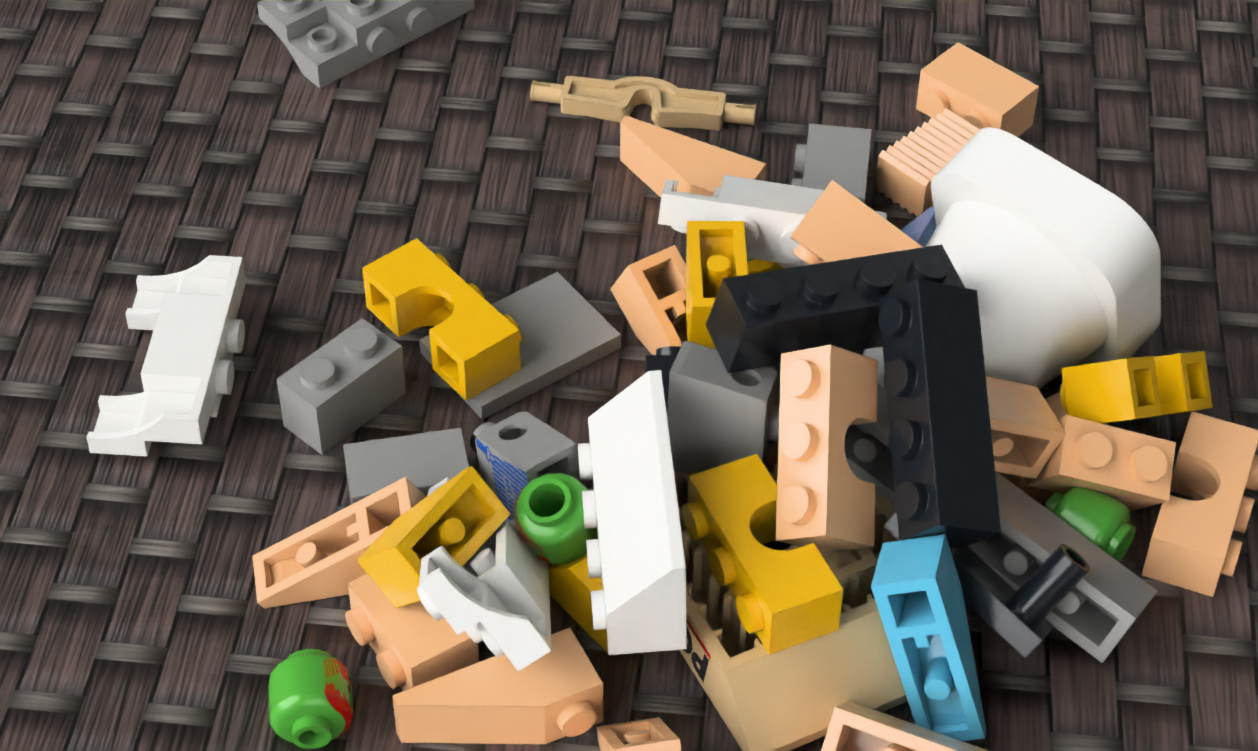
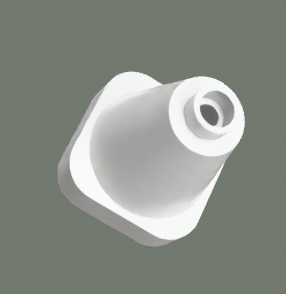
(1053, 258)

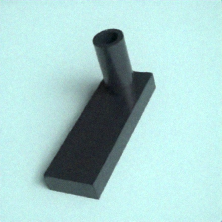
(1013, 613)

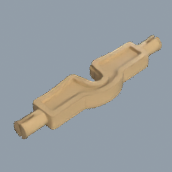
(668, 103)

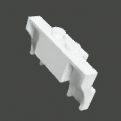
(767, 208)
(185, 361)
(494, 597)

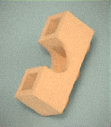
(816, 490)
(1192, 536)

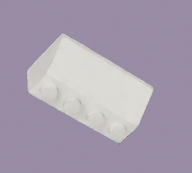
(636, 522)

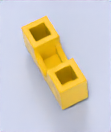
(470, 338)
(1136, 387)
(777, 593)

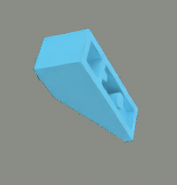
(930, 635)

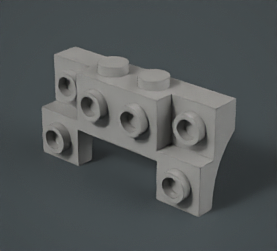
(344, 35)

